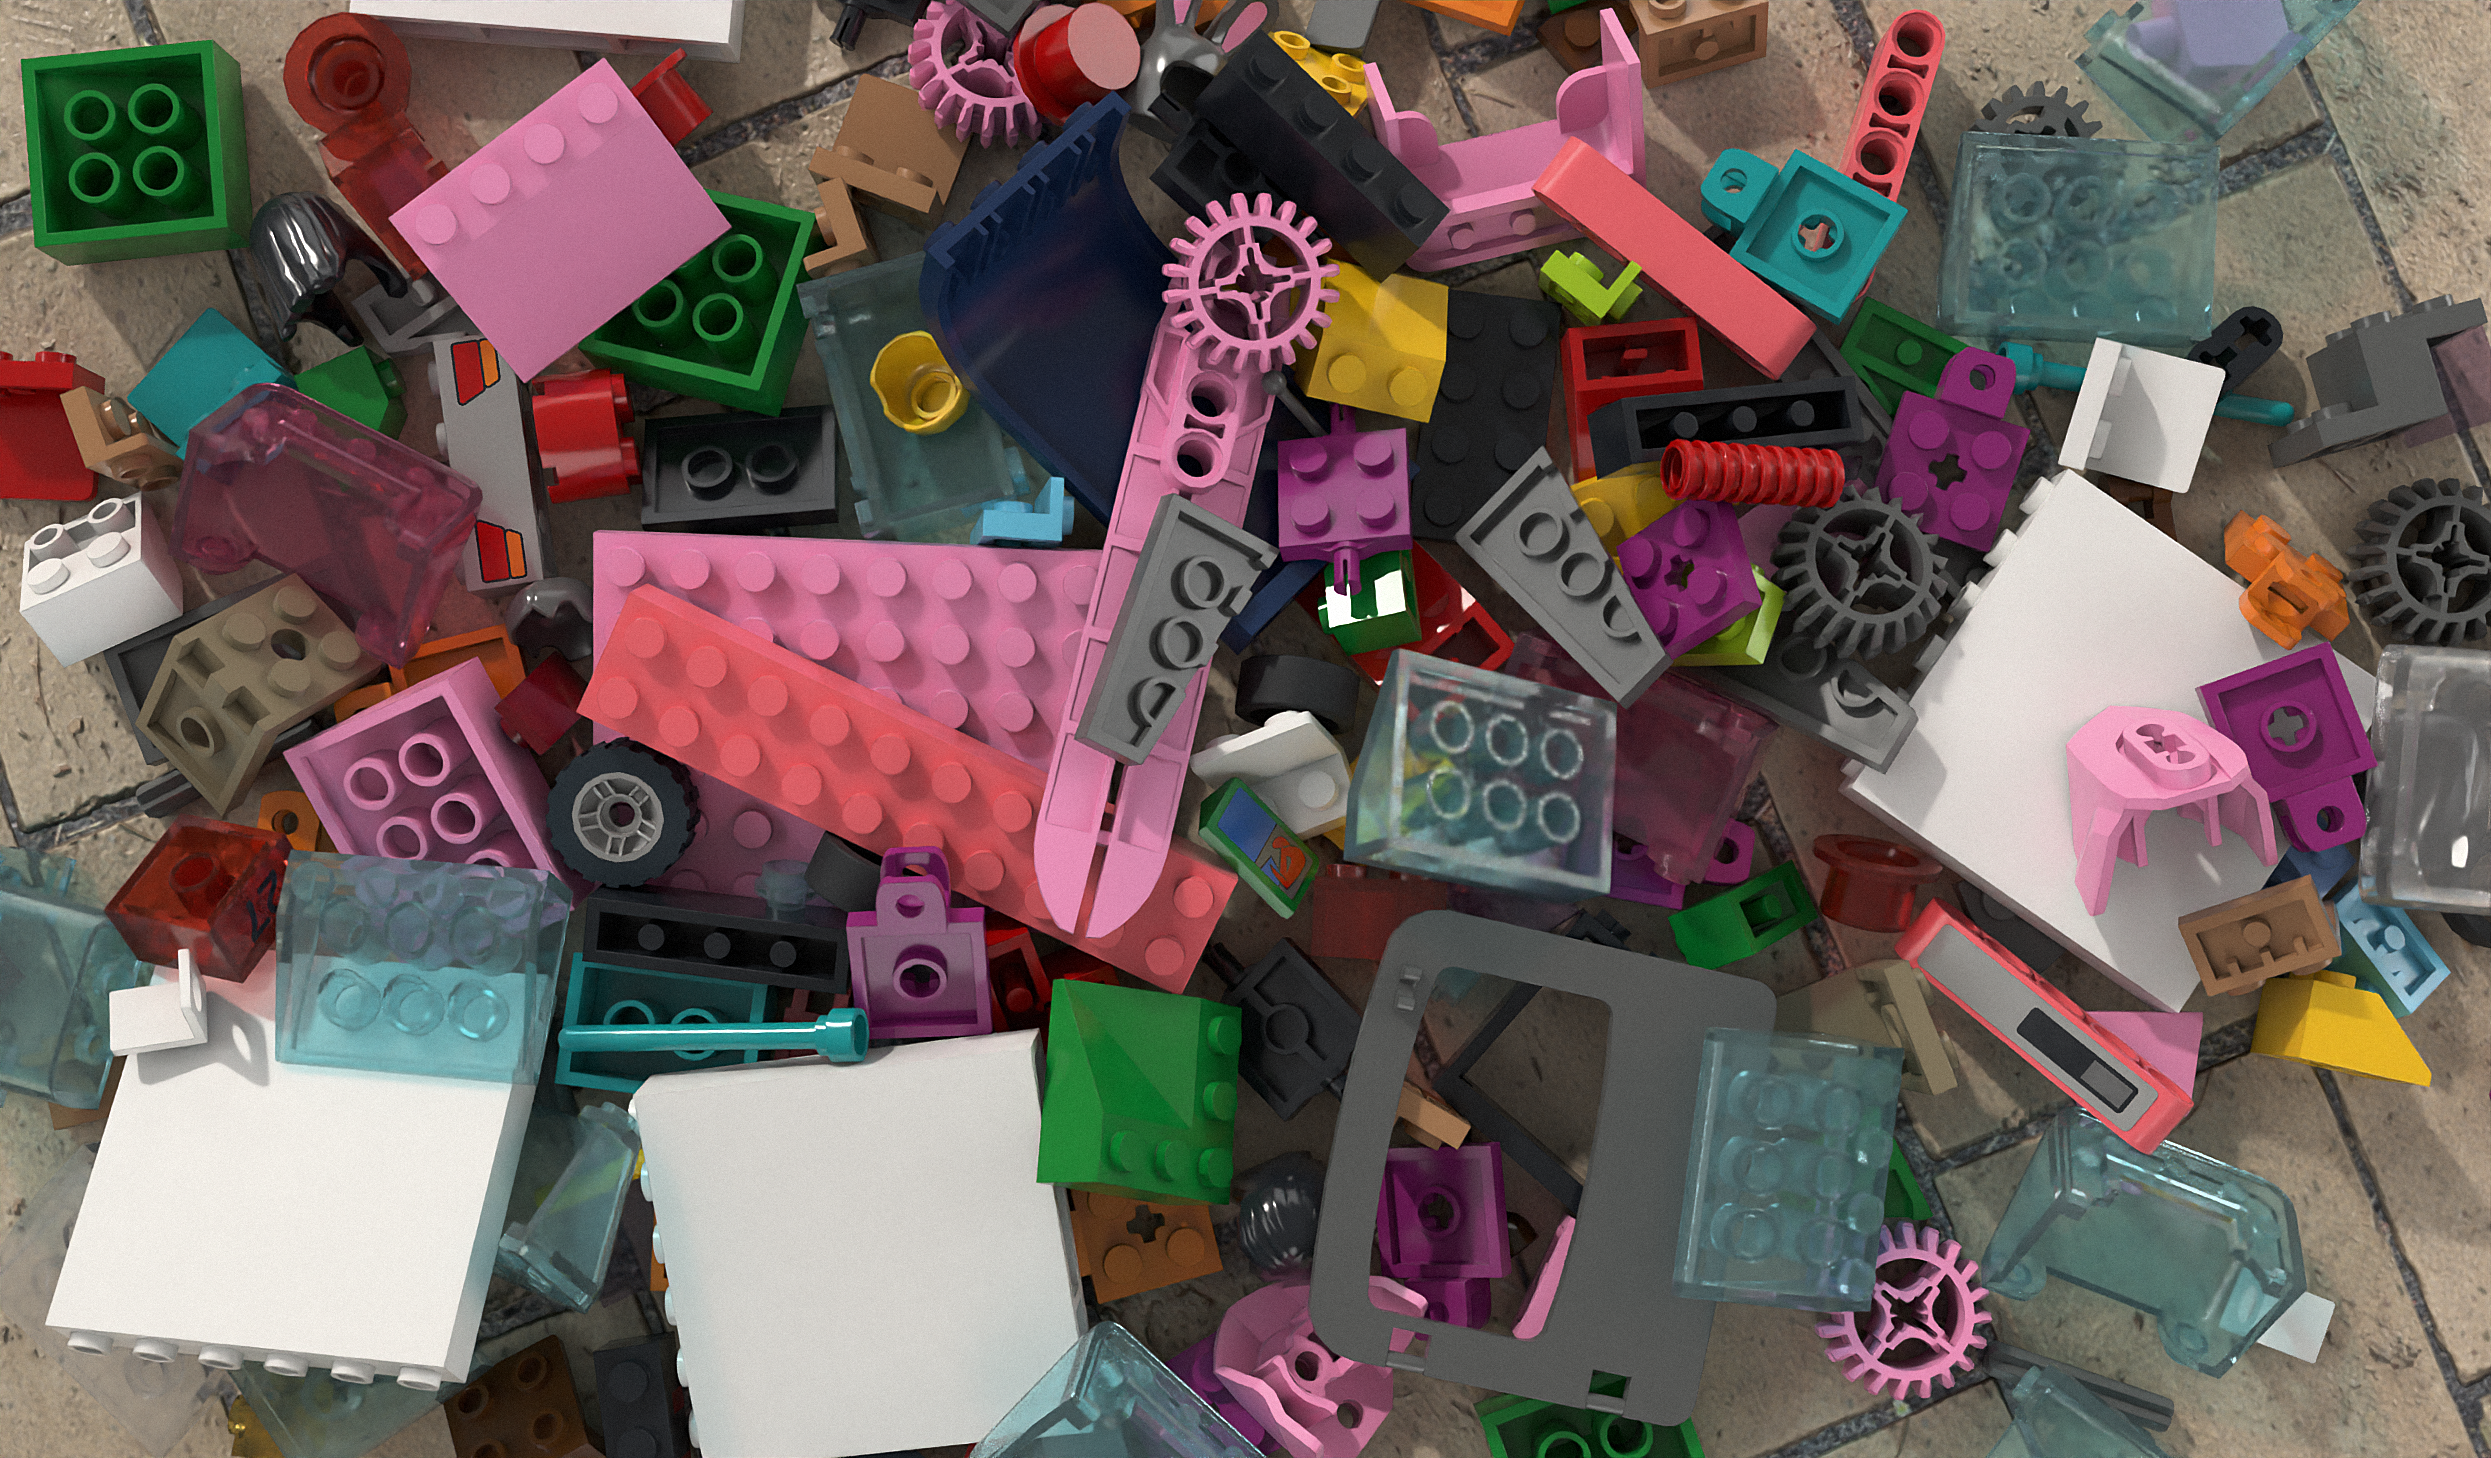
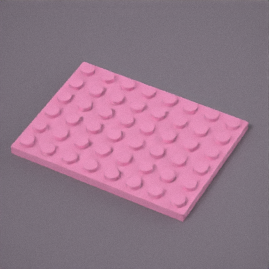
(940, 627)

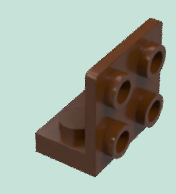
(523, 1409)

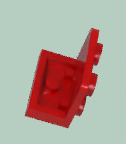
(36, 438)

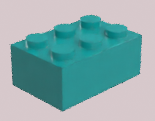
(643, 996)

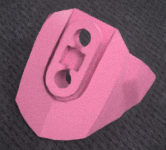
(2151, 761)
(1271, 1333)

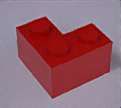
(1024, 981)

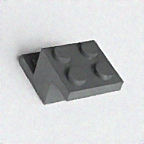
(2377, 379)

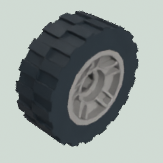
(587, 822)

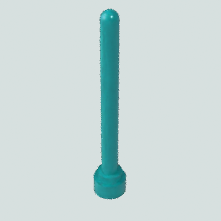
(2034, 372)
(839, 1035)

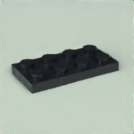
(1486, 408)

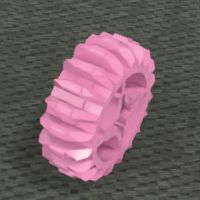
(974, 92)
(1247, 252)
(1920, 1288)

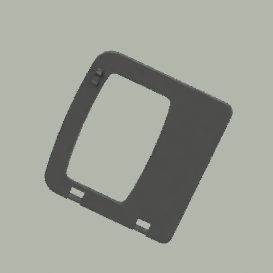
(1618, 1273)

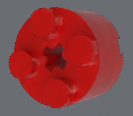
(584, 434)

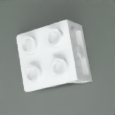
(2142, 415)
(1289, 766)

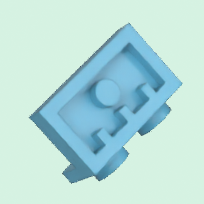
(1016, 524)
(2385, 952)

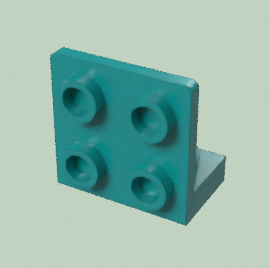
(201, 375)

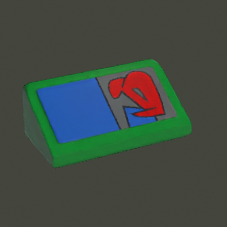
(1257, 845)

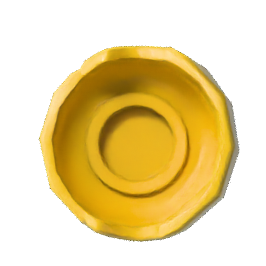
(918, 385)

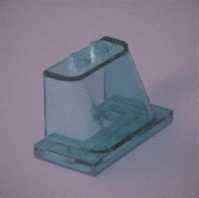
(55, 982)

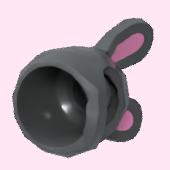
(1187, 62)

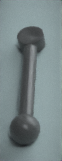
(1275, 384)

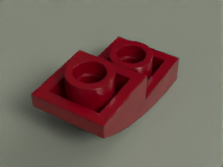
(542, 704)

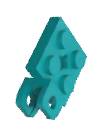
(1778, 206)

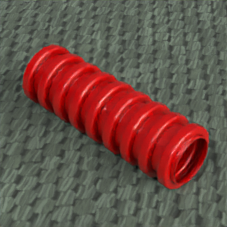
(1752, 474)

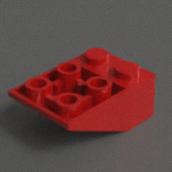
(1623, 362)
(1450, 624)

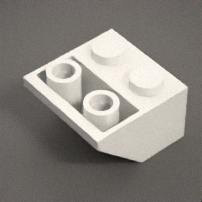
(99, 579)

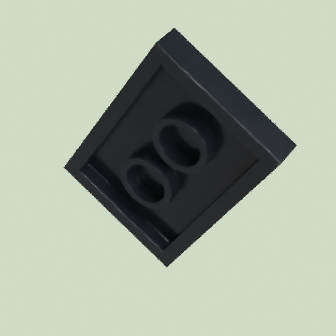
(741, 471)

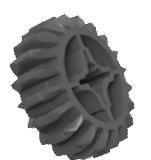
(1894, 574)
(2423, 611)

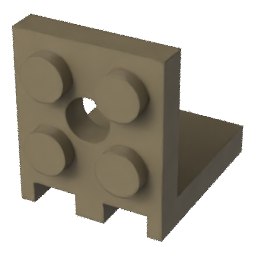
(230, 695)
(1879, 1004)

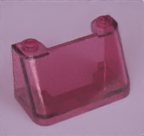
(327, 501)
(1678, 757)

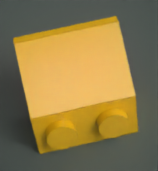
(1381, 345)
(2335, 1027)

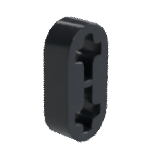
(2236, 363)

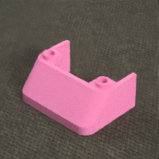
(1492, 175)

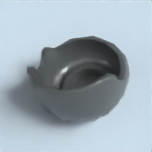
(554, 615)

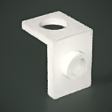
(160, 1014)
(2301, 1328)

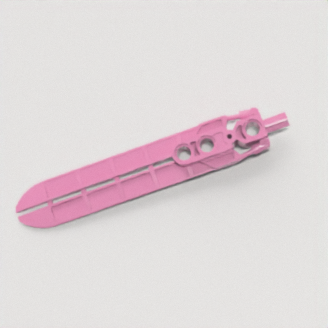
(1229, 455)

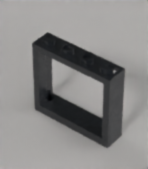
(1483, 1110)

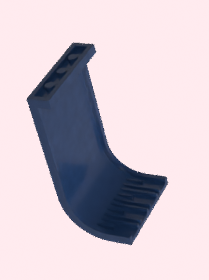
(1051, 324)

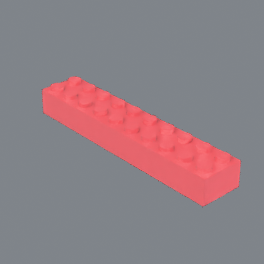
(876, 774)

